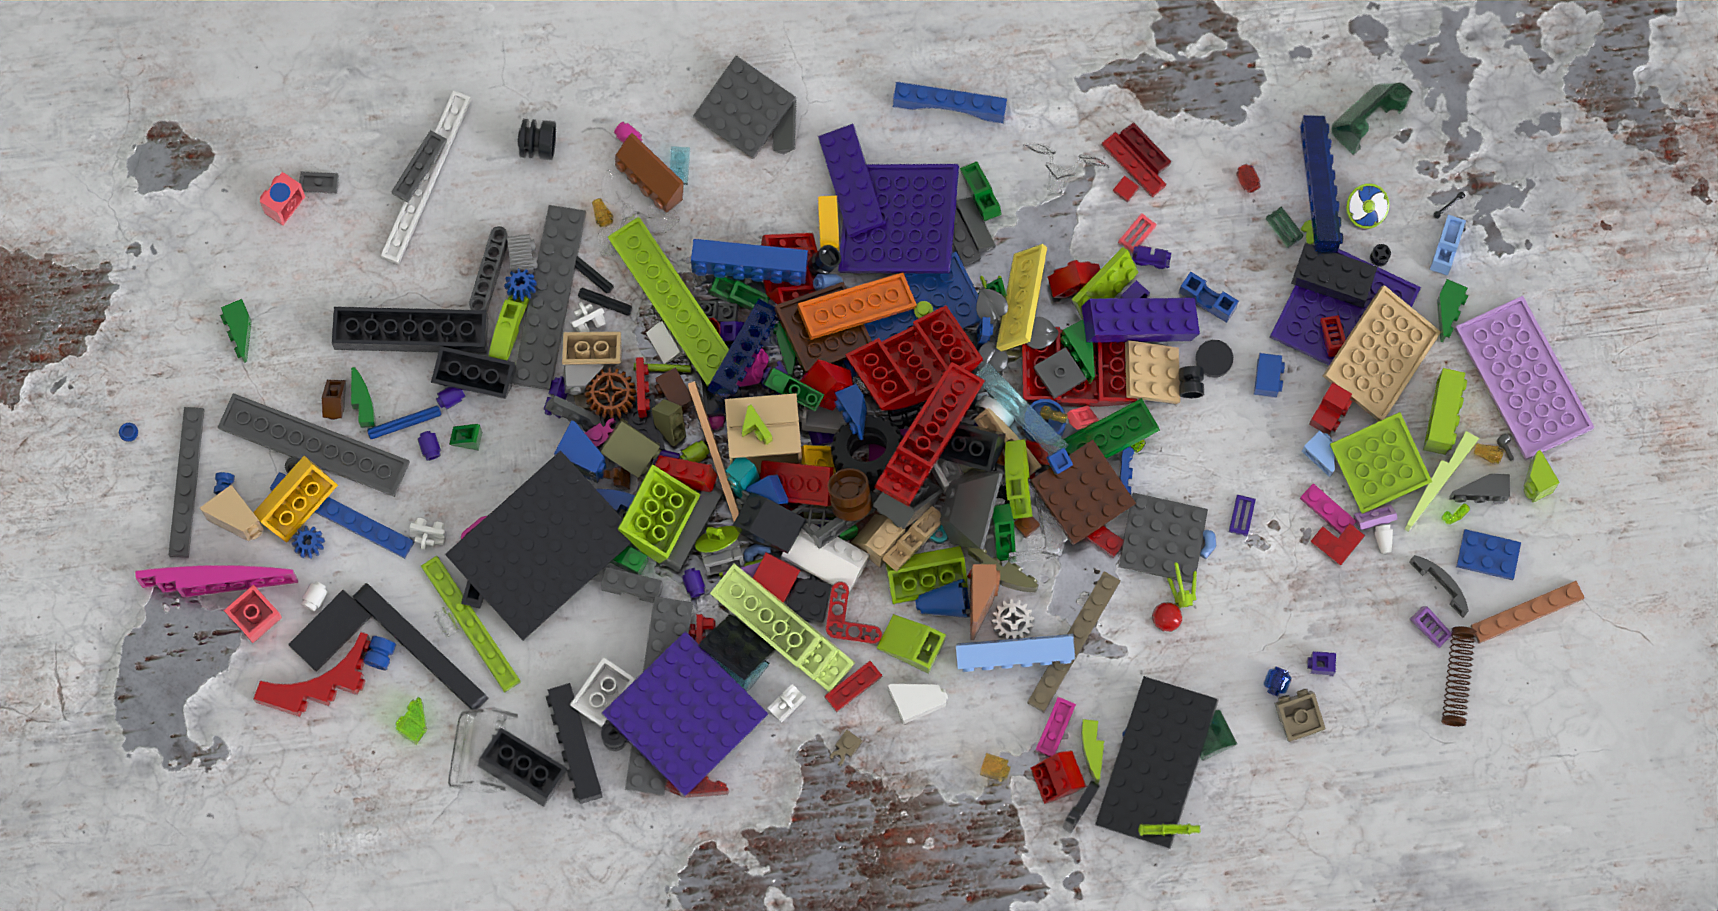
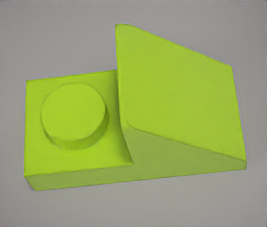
(752, 422)

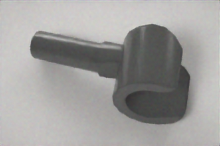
(1502, 441)

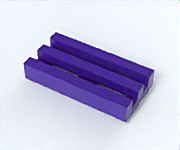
(1238, 530)

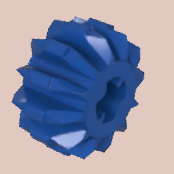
(522, 290)
(304, 548)

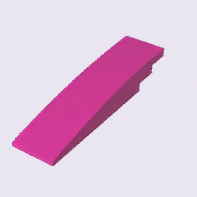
(214, 579)

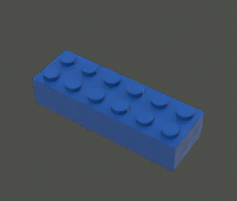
(749, 261)

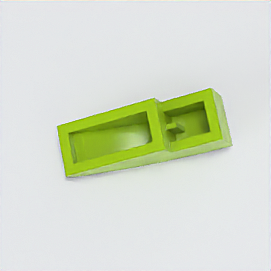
(1092, 748)

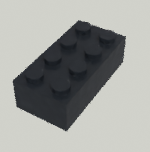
(1334, 275)
(522, 767)

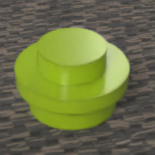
(922, 309)

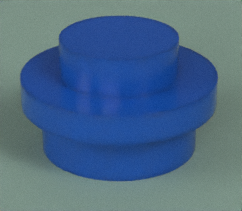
(128, 432)

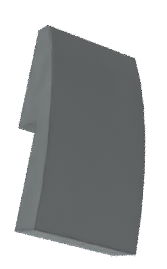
(720, 311)

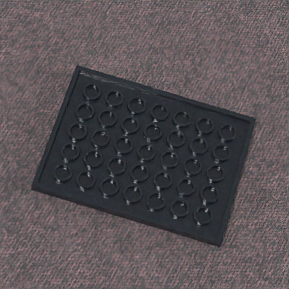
(540, 545)

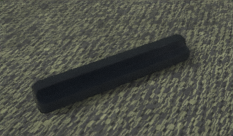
(593, 275)
(605, 301)

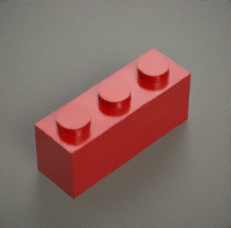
(690, 473)

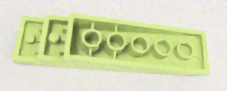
(782, 628)

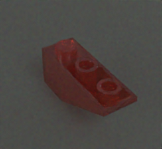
(703, 789)

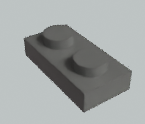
(319, 182)

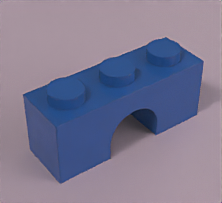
(1218, 304)

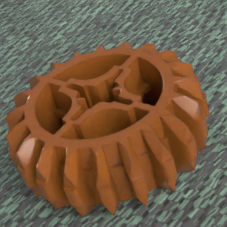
(618, 393)

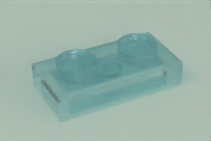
(680, 162)

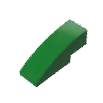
(981, 191)
(736, 292)
(362, 400)

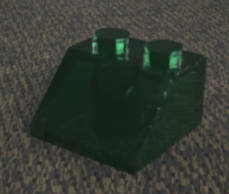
(1218, 738)

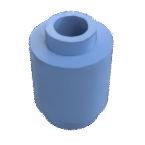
(825, 280)

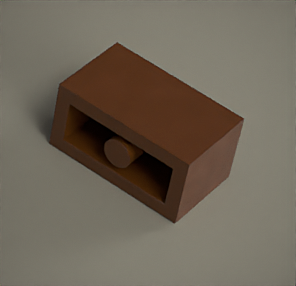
(674, 389)

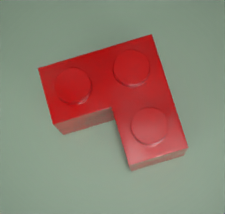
(1072, 278)
(1333, 405)

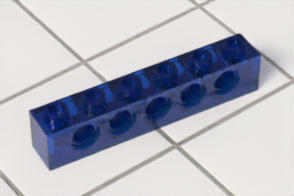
(720, 383)

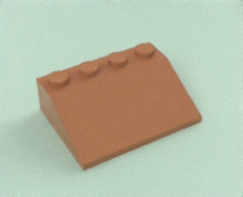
(983, 588)

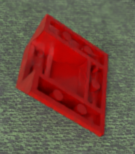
(785, 291)

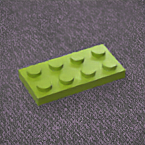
(1108, 280)

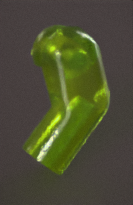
(1457, 515)

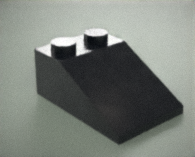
(768, 523)

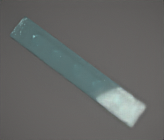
(1020, 410)

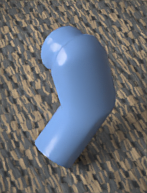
(1210, 543)
(754, 550)

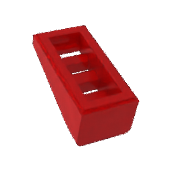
(1332, 346)

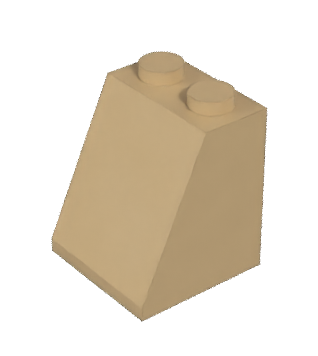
(232, 514)
(878, 538)

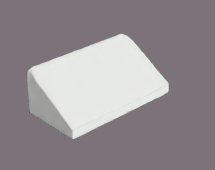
(663, 343)

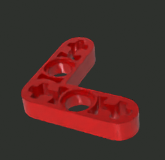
(840, 619)

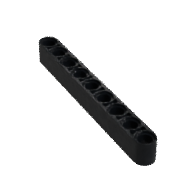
(420, 647)

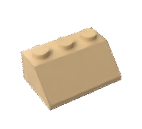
(592, 348)

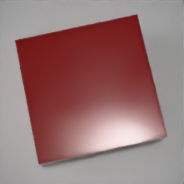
(1126, 188)

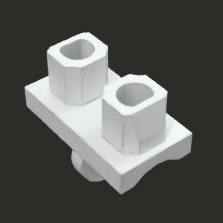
(596, 316)
(427, 535)
(786, 703)

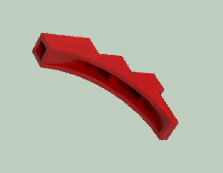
(344, 676)

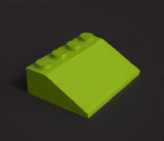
(658, 514)

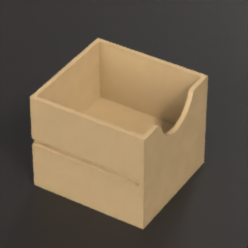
(780, 418)

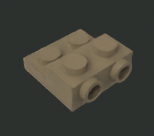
(1300, 714)

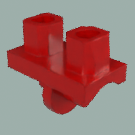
(702, 624)

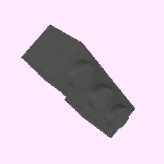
(620, 582)

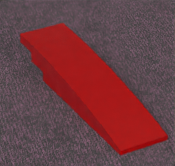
(929, 434)

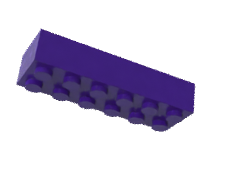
(1140, 319)

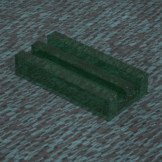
(1282, 212)

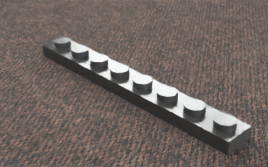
(186, 482)

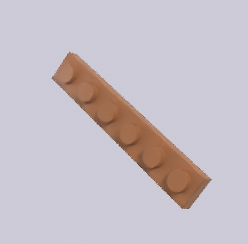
(1528, 612)

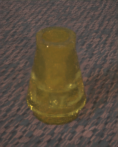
(602, 213)
(1489, 452)

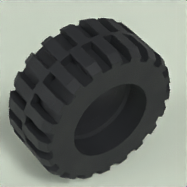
(875, 432)

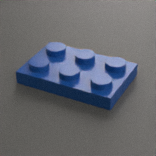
(1488, 554)

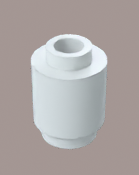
(314, 596)

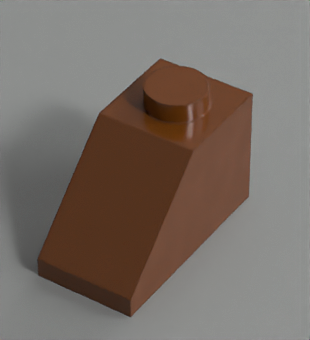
(333, 399)

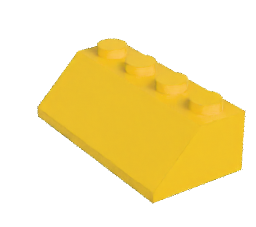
(295, 499)

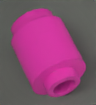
(624, 129)

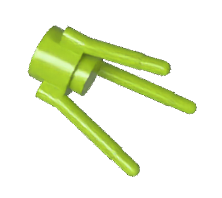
(1183, 598)

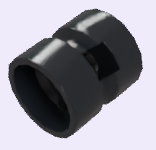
(824, 260)
(1191, 382)
(903, 418)
(612, 738)

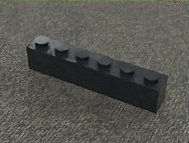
(575, 744)

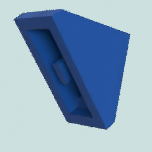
(770, 488)

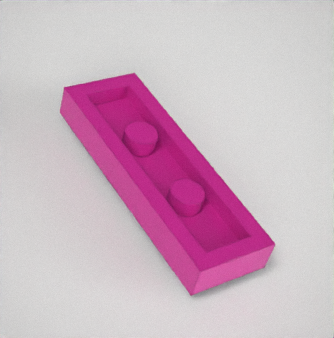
(1327, 509)
(1055, 727)

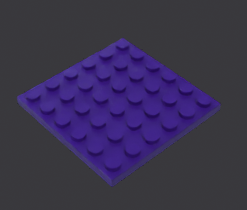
(918, 220)
(1300, 319)
(684, 714)

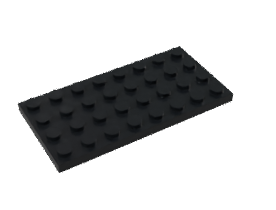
(1156, 760)

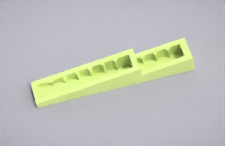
(1442, 475)

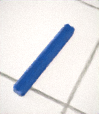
(404, 422)

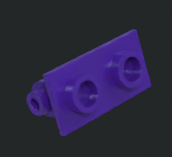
(1160, 258)
(557, 388)

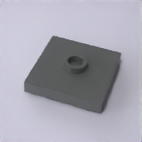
(1059, 373)

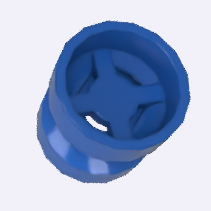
(223, 481)

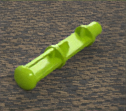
(1168, 829)

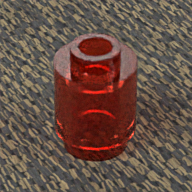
(1248, 178)

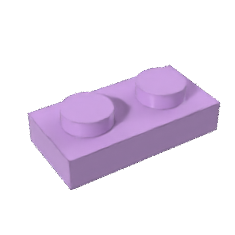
(1376, 516)

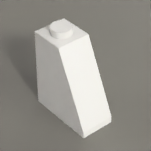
(916, 699)

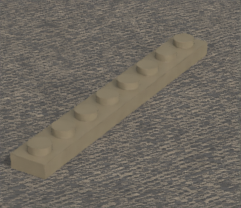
(1081, 630)

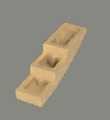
(991, 421)
(913, 539)

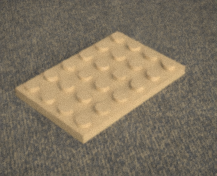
(1382, 353)

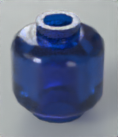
(1277, 681)

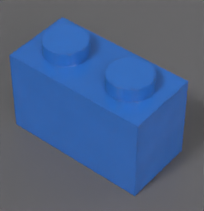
(1268, 375)

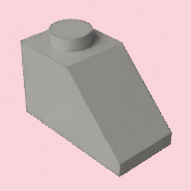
(579, 376)

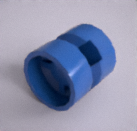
(379, 653)

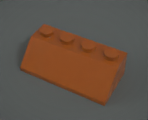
(649, 173)

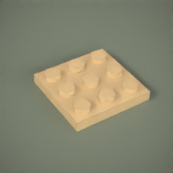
(1152, 372)

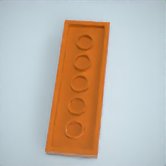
(856, 306)

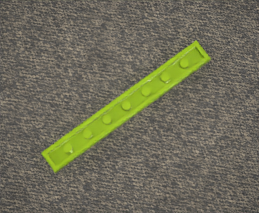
(471, 624)

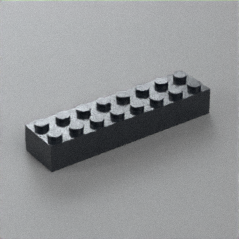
(409, 329)

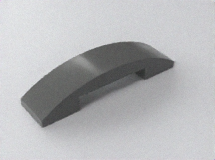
(1424, 565)

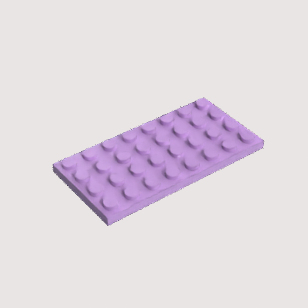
(1524, 377)

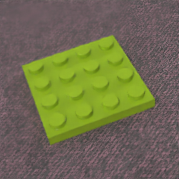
(1380, 462)

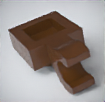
(620, 477)

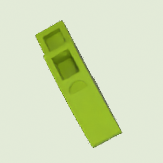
(507, 327)
(1017, 478)

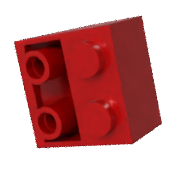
(1058, 776)

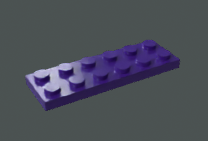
(851, 180)

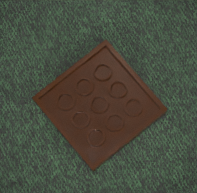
(826, 348)
(1083, 494)

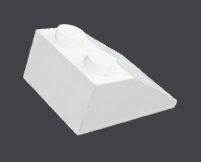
(601, 690)

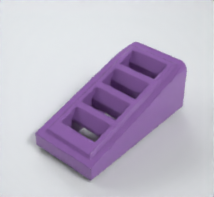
(1424, 610)

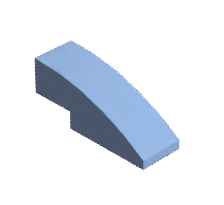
(1447, 245)

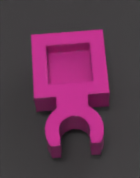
(599, 434)

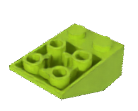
(912, 642)

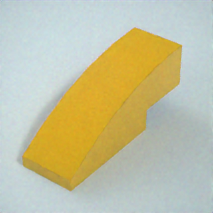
(828, 221)

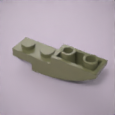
(1010, 575)

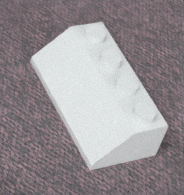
(831, 563)

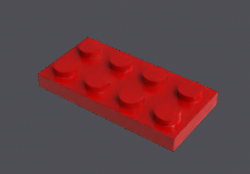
(801, 481)

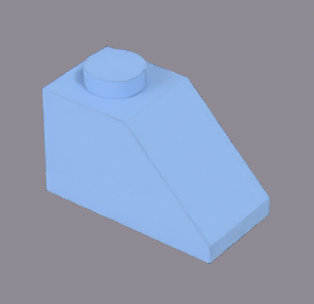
(1320, 452)

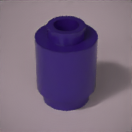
(449, 397)
(429, 445)
(693, 582)

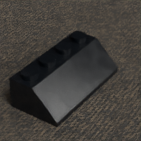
(473, 372)
(974, 447)

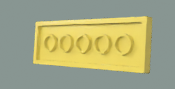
(1022, 297)

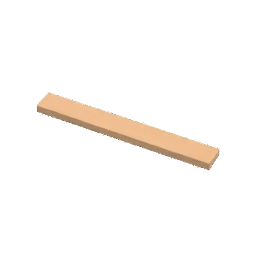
(713, 447)

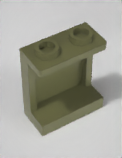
(630, 448)

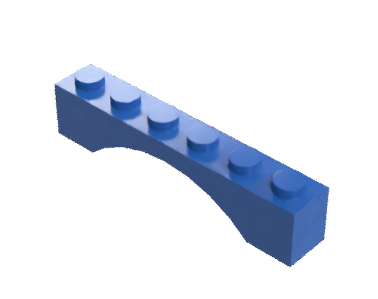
(921, 97)

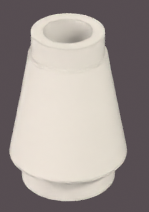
(1384, 538)

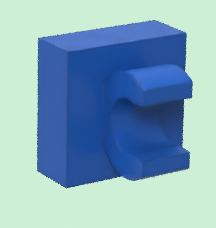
(1059, 461)

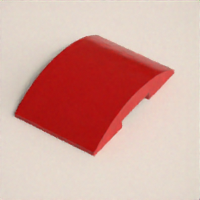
(913, 361)
(1106, 388)

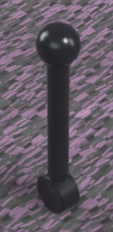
(1460, 195)

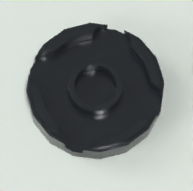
(1214, 358)

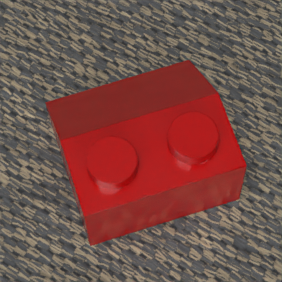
(827, 379)

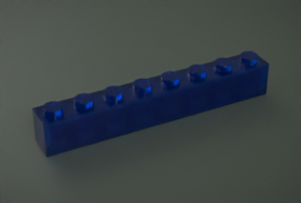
(1320, 183)

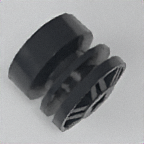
(538, 139)

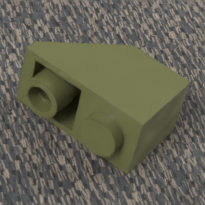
(669, 421)

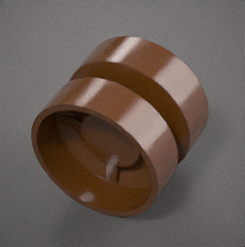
(849, 494)

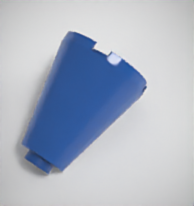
(945, 600)

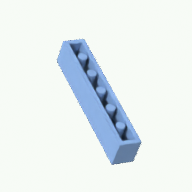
(1015, 651)

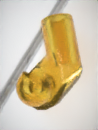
(1049, 414)

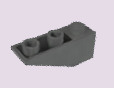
(1488, 488)

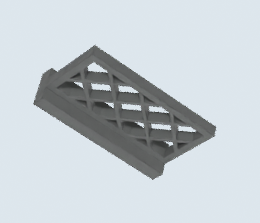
(832, 528)

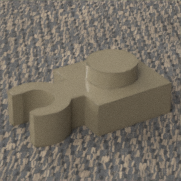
(847, 745)

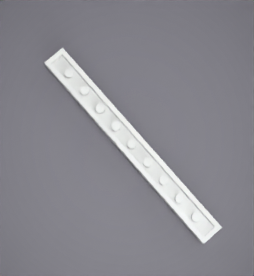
(412, 210)

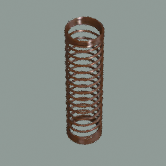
(1463, 633)

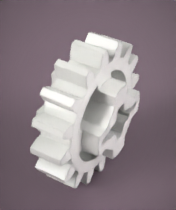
(1021, 619)

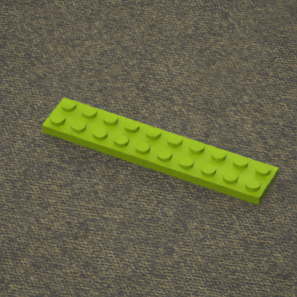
(670, 297)

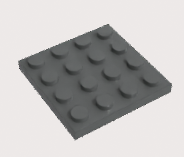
(744, 107)
(1162, 534)

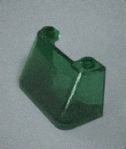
(1352, 124)

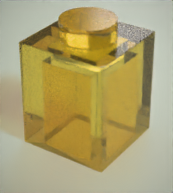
(995, 767)

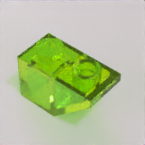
(413, 723)

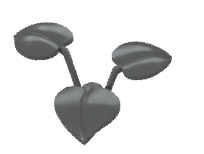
(994, 305)

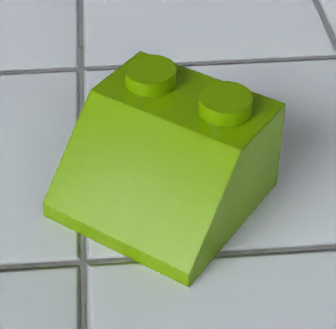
(1540, 478)

